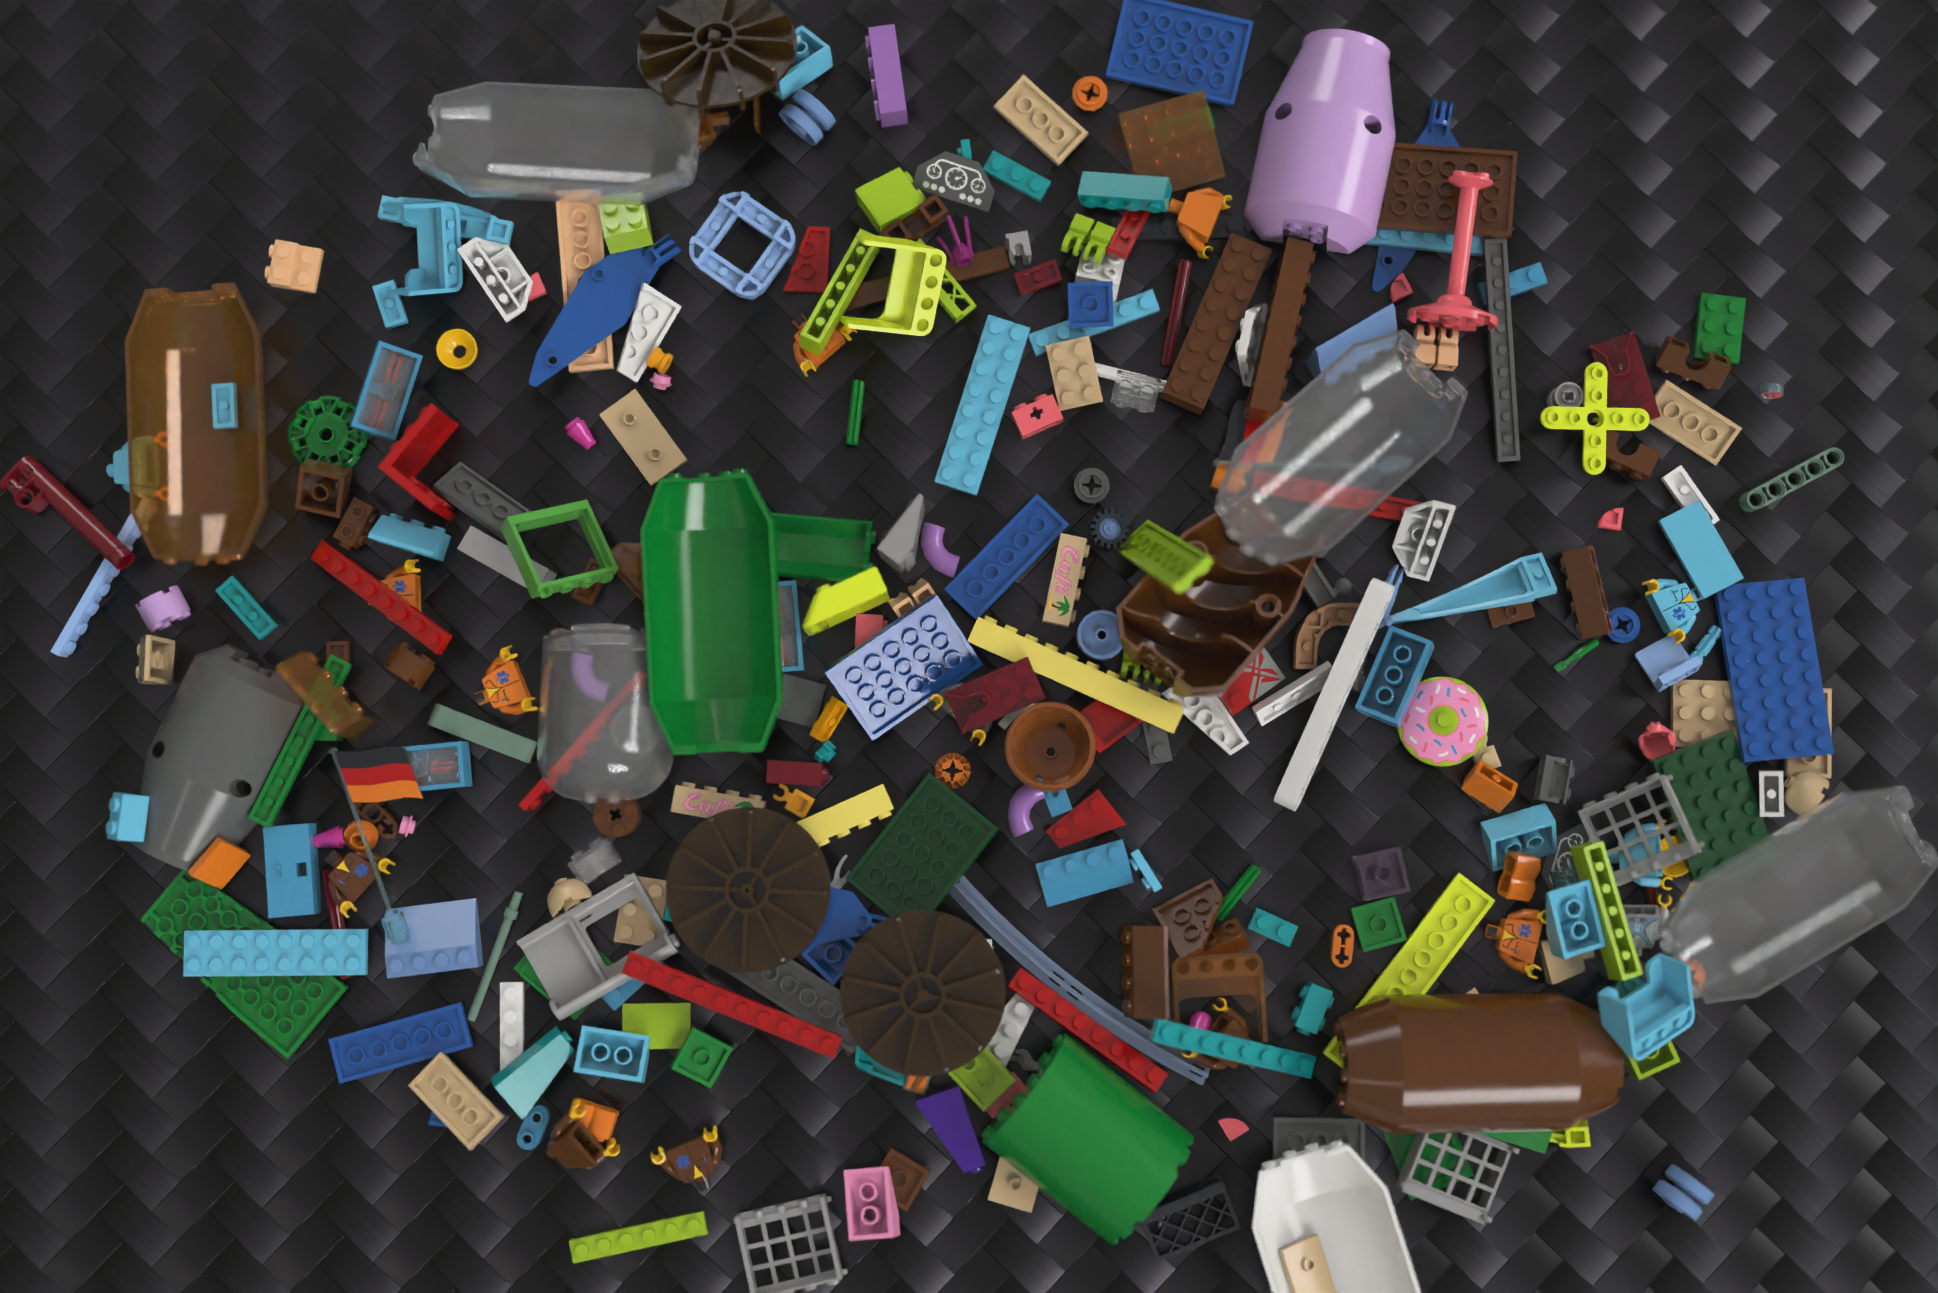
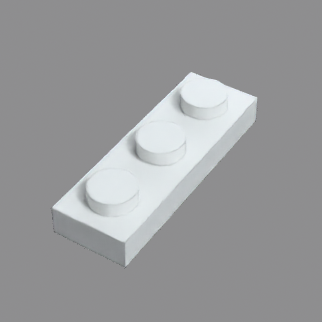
(1685, 491)

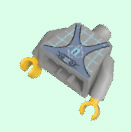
(1645, 922)

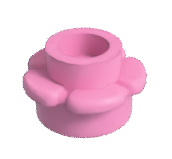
(661, 381)
(407, 825)

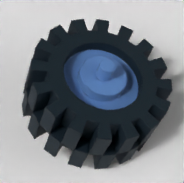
(1108, 529)

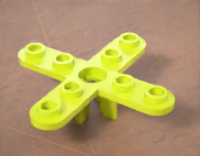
(1608, 418)

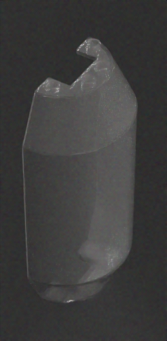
(560, 143)
(1337, 450)
(1798, 894)

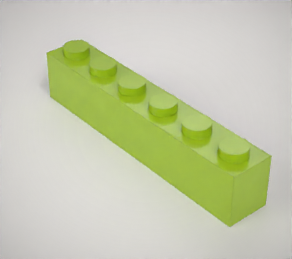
(837, 295)
(1619, 953)

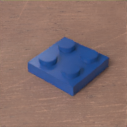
(1090, 304)

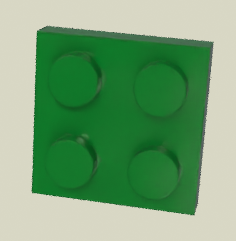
(1378, 924)
(701, 1057)

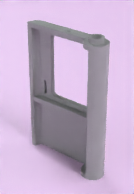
(570, 962)

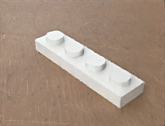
(1292, 694)
(511, 1022)

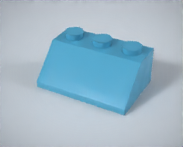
(812, 60)
(411, 536)
(1521, 831)
(612, 1054)

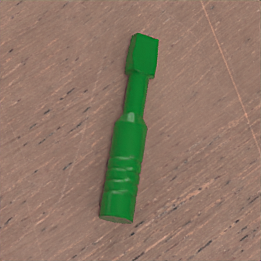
(1577, 654)

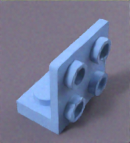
(1667, 663)

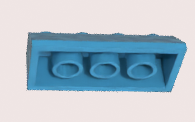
(1084, 872)

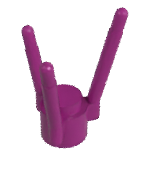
(961, 254)

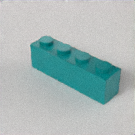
(1124, 191)

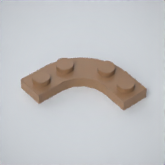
(1314, 626)

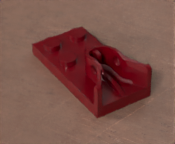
(1627, 376)
(995, 695)

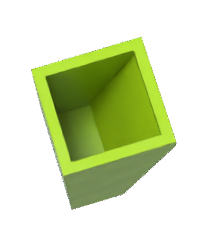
(889, 198)

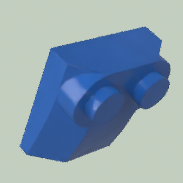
(830, 957)

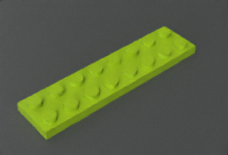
(1164, 556)

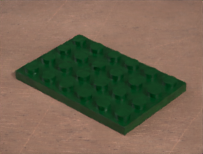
(1714, 799)
(922, 850)

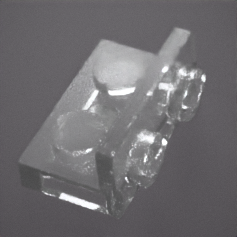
(1135, 391)

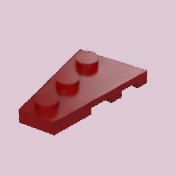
(1085, 820)

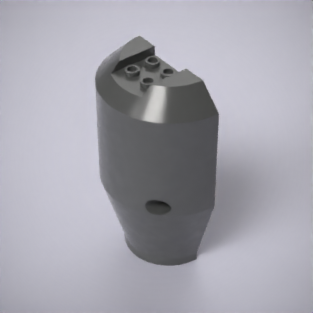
(209, 750)

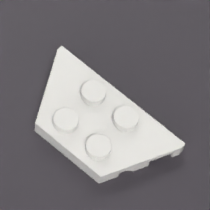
(1248, 344)

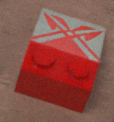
(1252, 683)

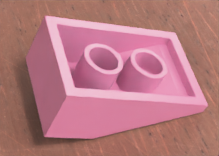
(871, 1204)

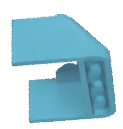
(437, 247)

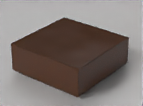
(339, 649)

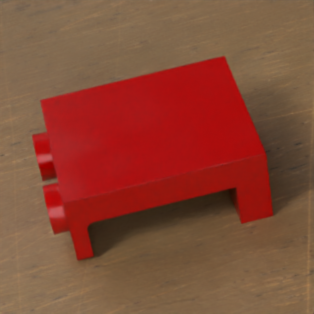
(1108, 723)

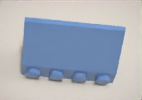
(1374, 326)
(440, 940)

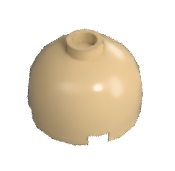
(1804, 791)
(567, 895)

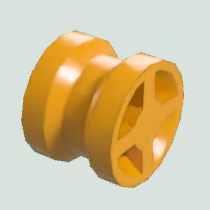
(659, 360)

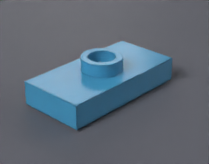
(1057, 801)

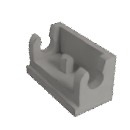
(1018, 245)

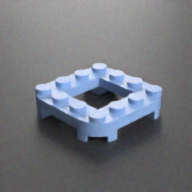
(717, 225)

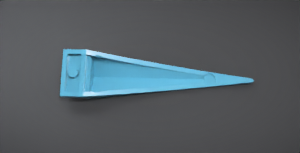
(1509, 585)

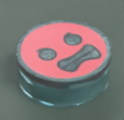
(1771, 391)

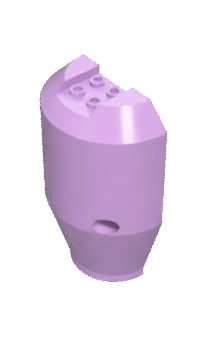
(1326, 145)

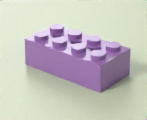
(886, 75)

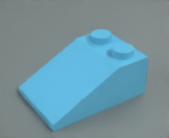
(127, 817)
(1573, 920)

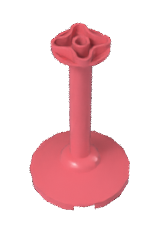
(1454, 308)

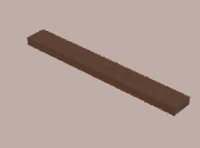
(982, 264)

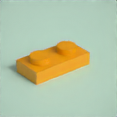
(828, 720)

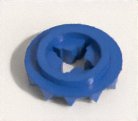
(1631, 629)

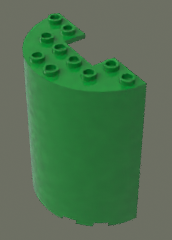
(1090, 1140)

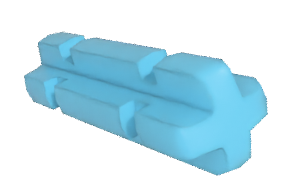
(1707, 642)

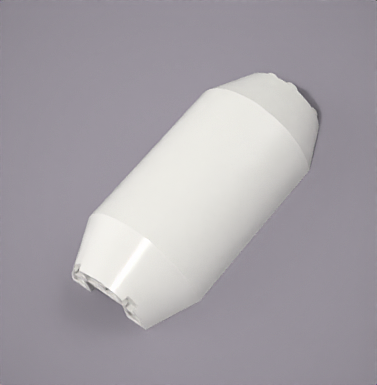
(1347, 1205)

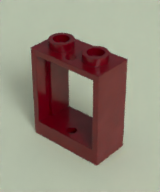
(796, 773)

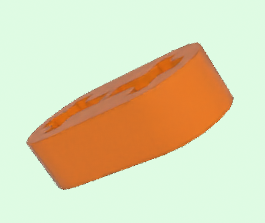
(1347, 947)

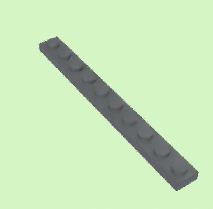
(1501, 351)

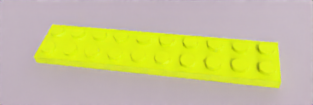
(1428, 946)

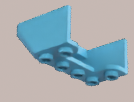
(1651, 1012)

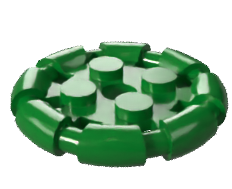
(317, 424)

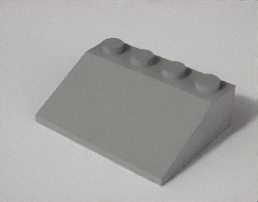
(902, 541)

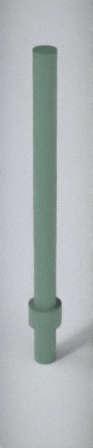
(510, 914)

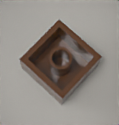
(323, 488)

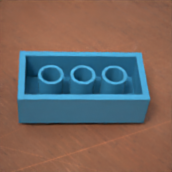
(1394, 676)

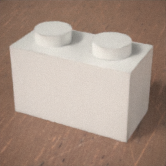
(1771, 793)

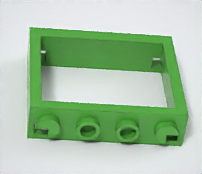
(577, 510)

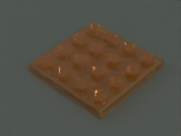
(1173, 141)

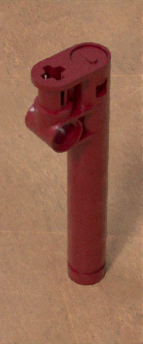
(34, 482)

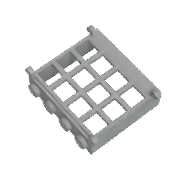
(1656, 861)
(1445, 1199)
(784, 1211)

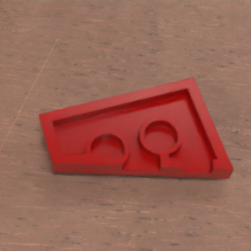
(812, 263)

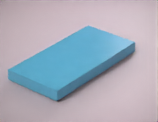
(1700, 549)

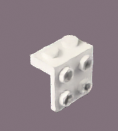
(1108, 270)

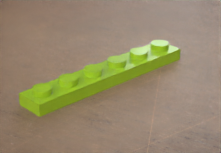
(638, 1236)

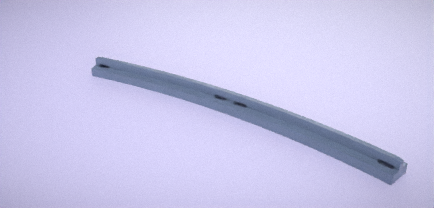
(1088, 1002)

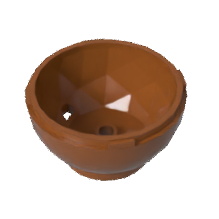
(1036, 732)

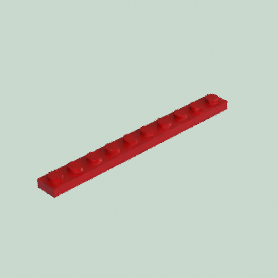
(732, 1004)

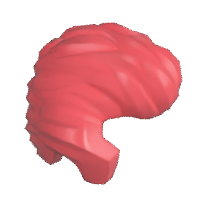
(1656, 741)

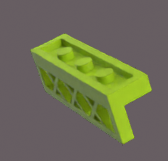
(948, 303)

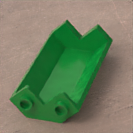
(822, 547)

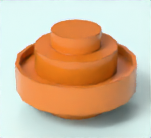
(353, 838)

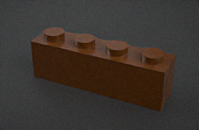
(1587, 592)

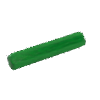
(855, 412)
(1237, 891)

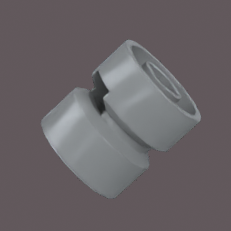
(1566, 395)

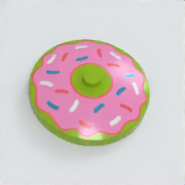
(1444, 722)

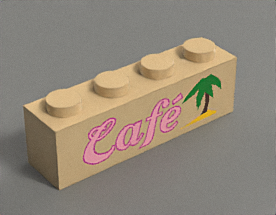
(1064, 580)
(708, 801)

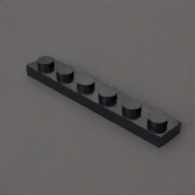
(1166, 230)

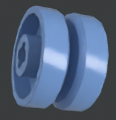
(807, 117)
(1087, 637)
(1683, 1192)

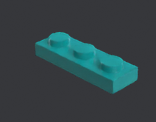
(1016, 176)
(246, 608)

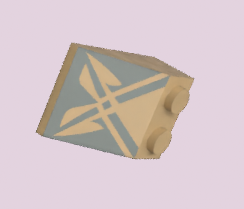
(155, 660)

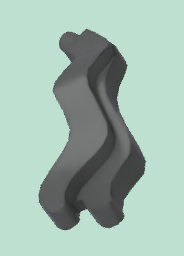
(1025, 1060)

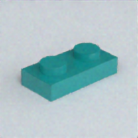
(1272, 927)

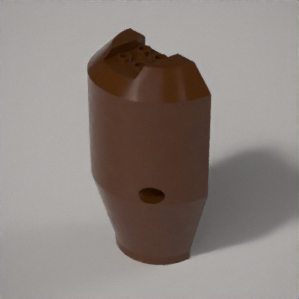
(1218, 624)

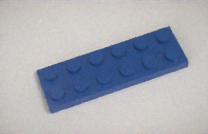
(1006, 557)
(400, 1042)

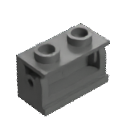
(1554, 780)

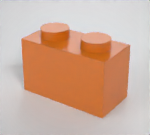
(1489, 786)

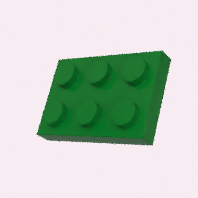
(1719, 326)

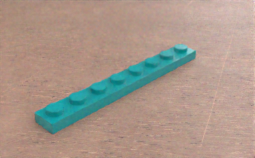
(1232, 1048)

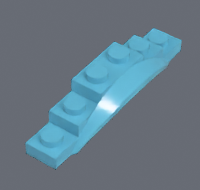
(472, 221)

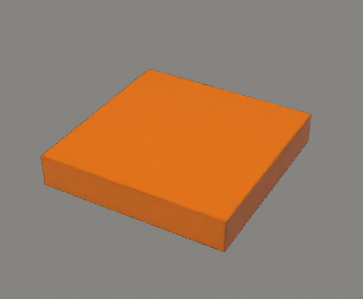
(219, 863)

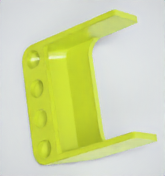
(911, 290)
(845, 600)

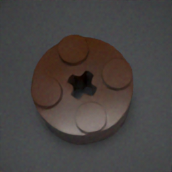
(409, 666)
(604, 817)

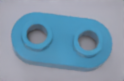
(533, 1128)

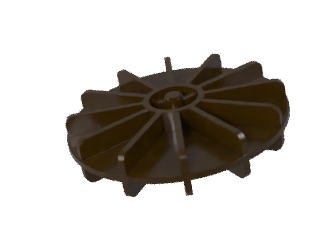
(716, 52)
(748, 889)
(922, 993)

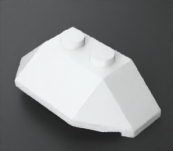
(499, 275)
(1421, 537)

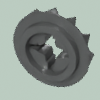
(1099, 479)

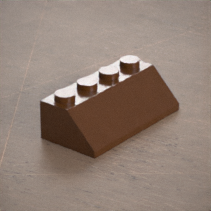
(1145, 971)

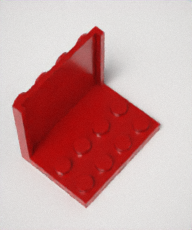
(415, 451)

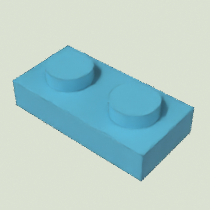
(390, 305)
(224, 405)
(1139, 863)

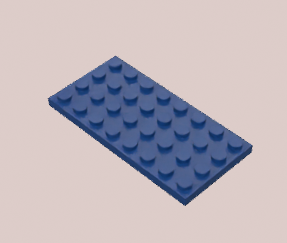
(1773, 670)

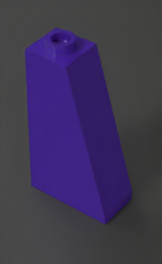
(952, 1123)

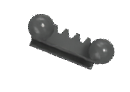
(1319, 589)

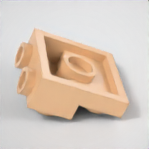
(294, 266)

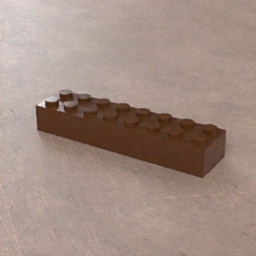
(1216, 323)
(1279, 330)

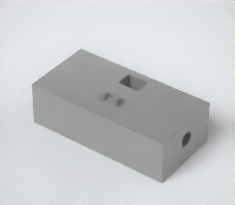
(498, 556)

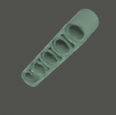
(1800, 474)
(482, 733)

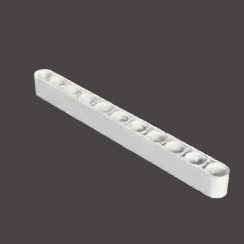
(1334, 694)

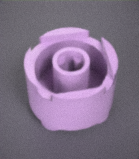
(162, 608)

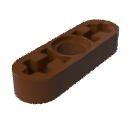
(383, 812)

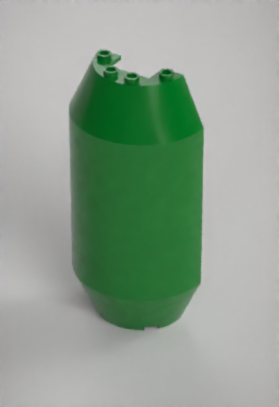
(712, 613)

